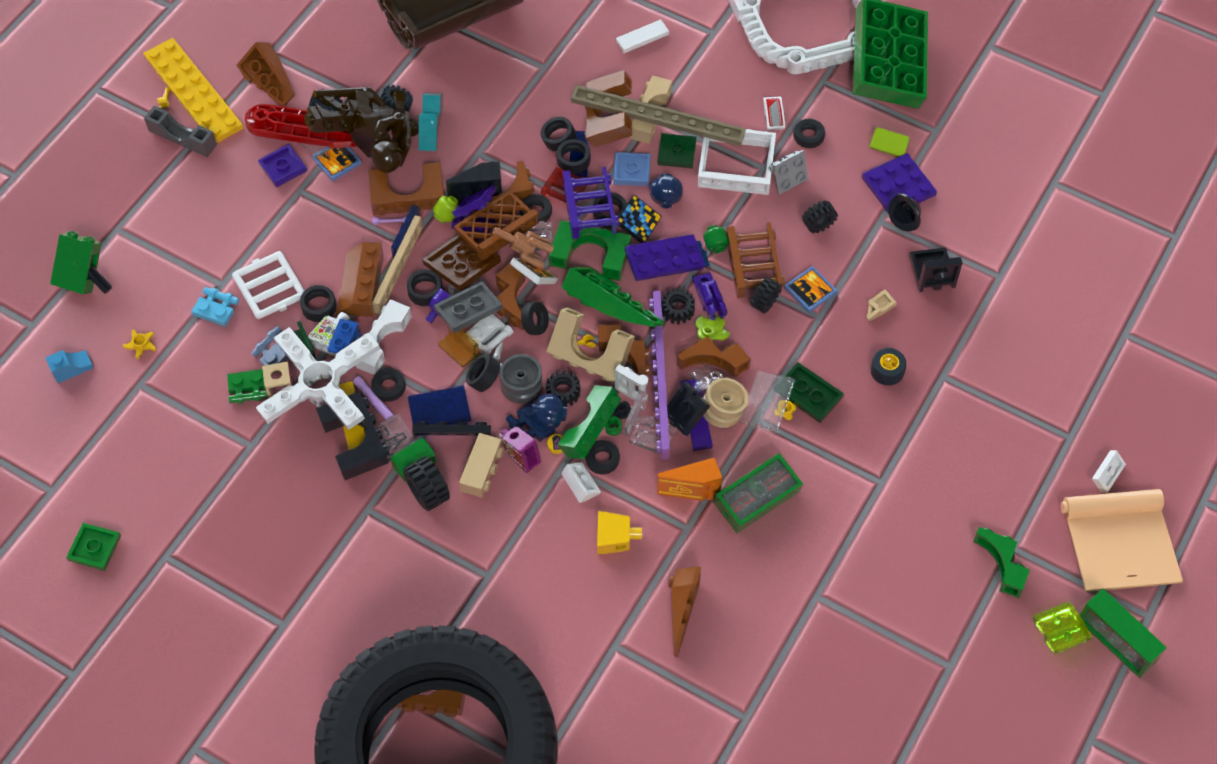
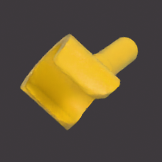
(163, 101)
(586, 341)

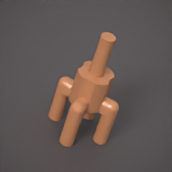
(526, 245)

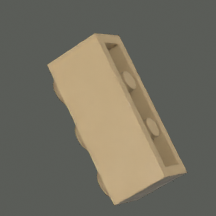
(481, 465)

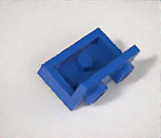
(344, 335)

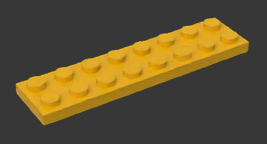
(192, 89)

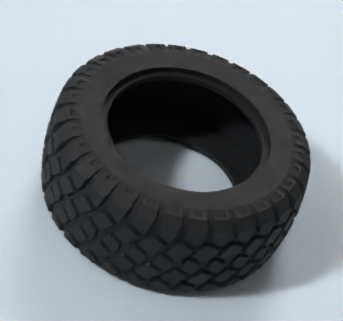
(435, 661)

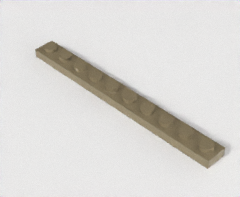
(658, 115)

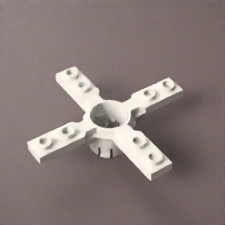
(311, 372)

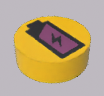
(552, 444)

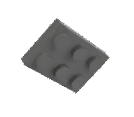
(468, 307)

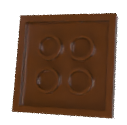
(459, 262)

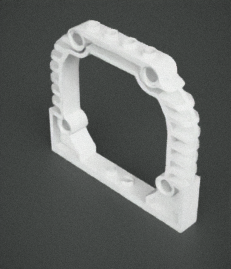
(793, 58)

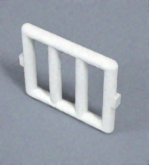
(252, 301)

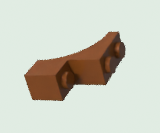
(520, 188)
(509, 282)
(704, 351)
(637, 353)

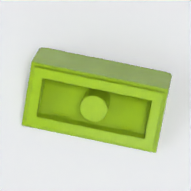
(889, 142)

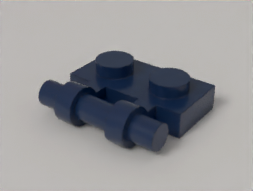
(528, 420)

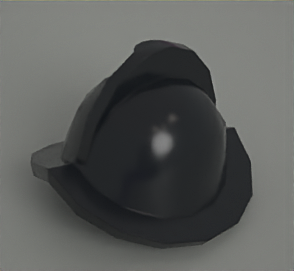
(904, 212)

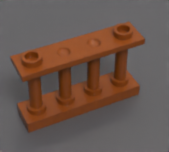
(739, 268)

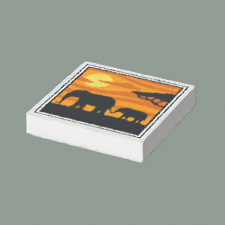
(537, 275)

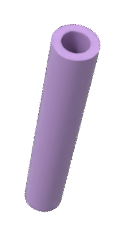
(373, 398)

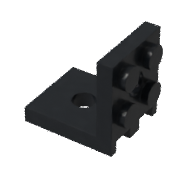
(935, 268)

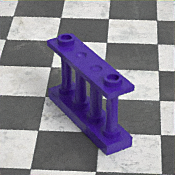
(575, 211)

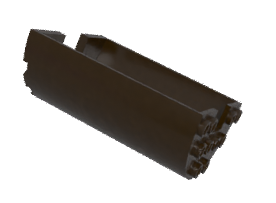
(425, 21)

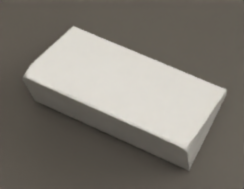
(580, 481)

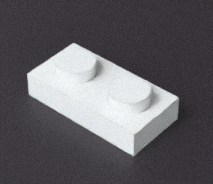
(1109, 471)

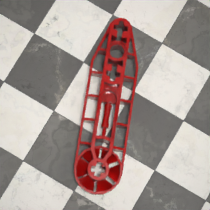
(289, 125)

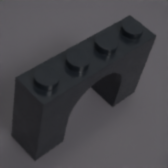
(370, 452)

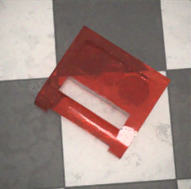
(556, 180)

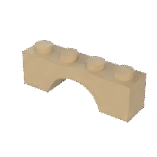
(656, 93)

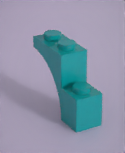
(429, 121)

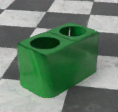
(410, 455)

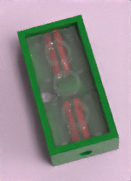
(758, 493)
(1122, 633)

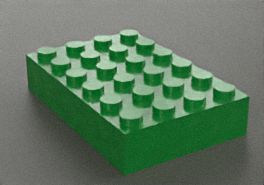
(891, 53)

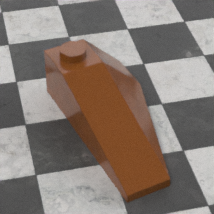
(265, 70)
(683, 594)

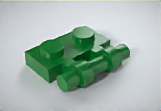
(246, 382)

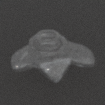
(704, 376)

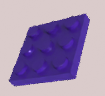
(897, 177)

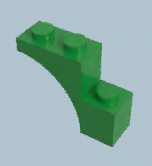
(1002, 549)

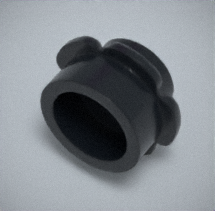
(622, 414)

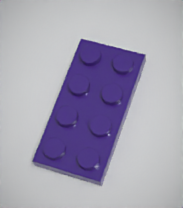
(664, 257)

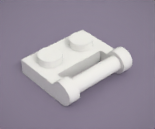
(485, 329)
(626, 380)

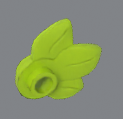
(711, 328)

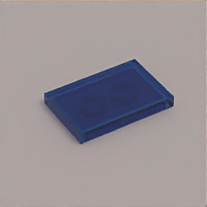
(440, 406)

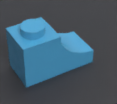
(67, 365)

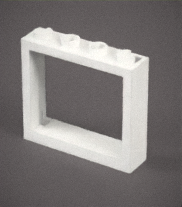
(739, 182)

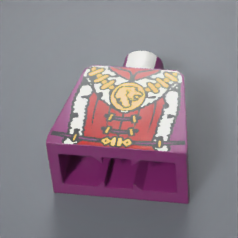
(520, 448)

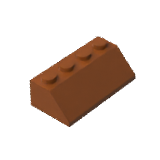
(360, 279)

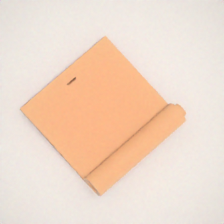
(1121, 539)

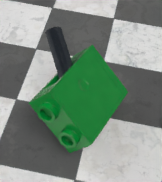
(77, 264)

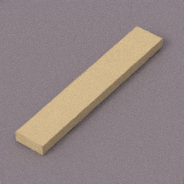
(397, 264)

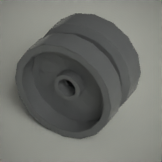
(521, 378)

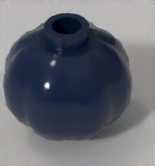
(666, 190)
(548, 411)

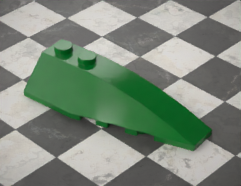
(605, 296)

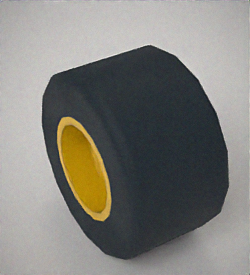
(888, 366)

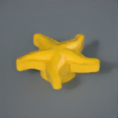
(140, 343)

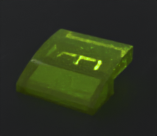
(1062, 627)

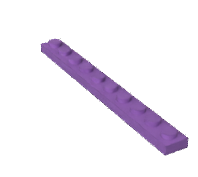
(659, 380)

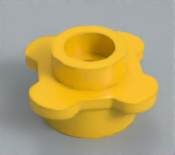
(790, 409)

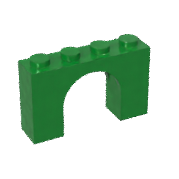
(612, 244)

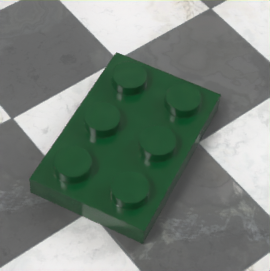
(812, 393)

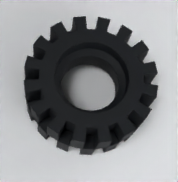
(820, 216)
(765, 295)
(678, 315)
(566, 379)

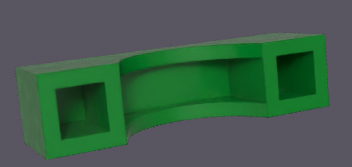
(579, 440)

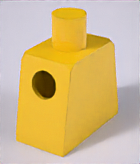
(615, 533)

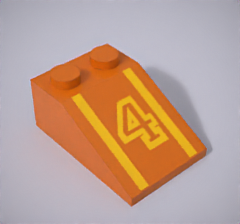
(693, 481)

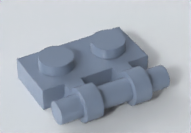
(274, 354)

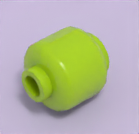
(444, 208)

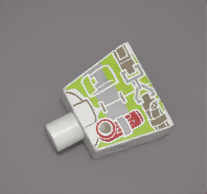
(322, 334)

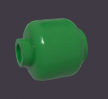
(716, 239)

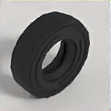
(809, 124)
(541, 201)
(527, 318)
(387, 374)
(603, 468)

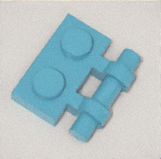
(213, 311)

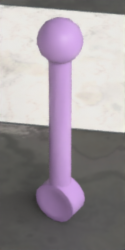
(375, 220)

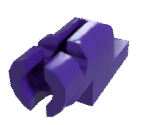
(709, 295)

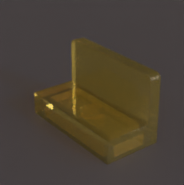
(460, 347)

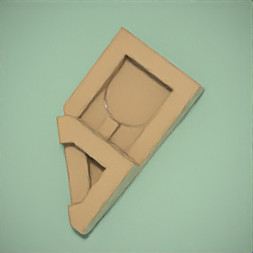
(880, 305)

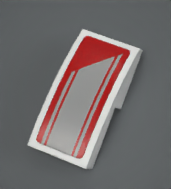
(774, 113)

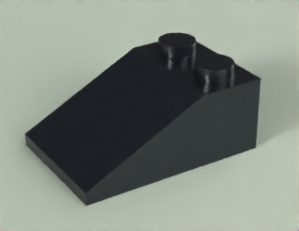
(475, 180)

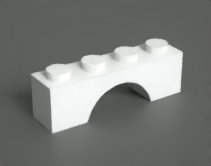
(393, 318)

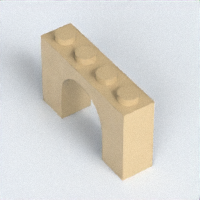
(565, 346)

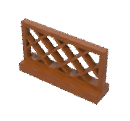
(495, 243)

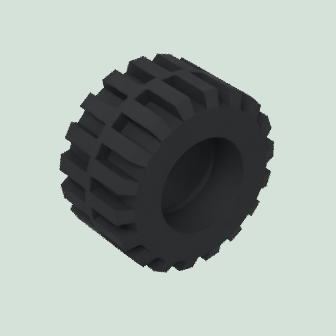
(426, 483)

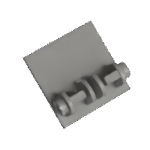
(790, 171)

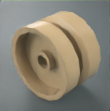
(726, 402)

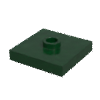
(677, 150)

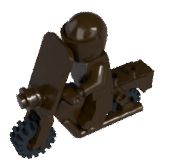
(367, 120)

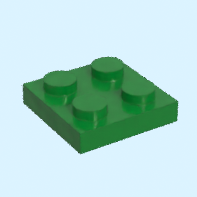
(93, 546)

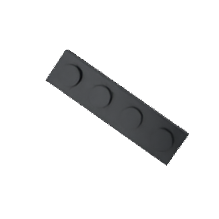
(444, 429)

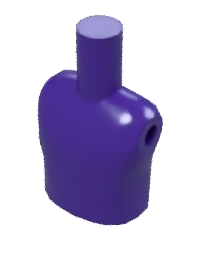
(438, 297)

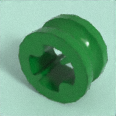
(614, 431)

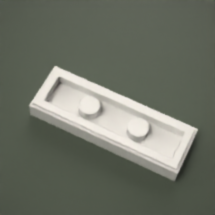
(642, 36)

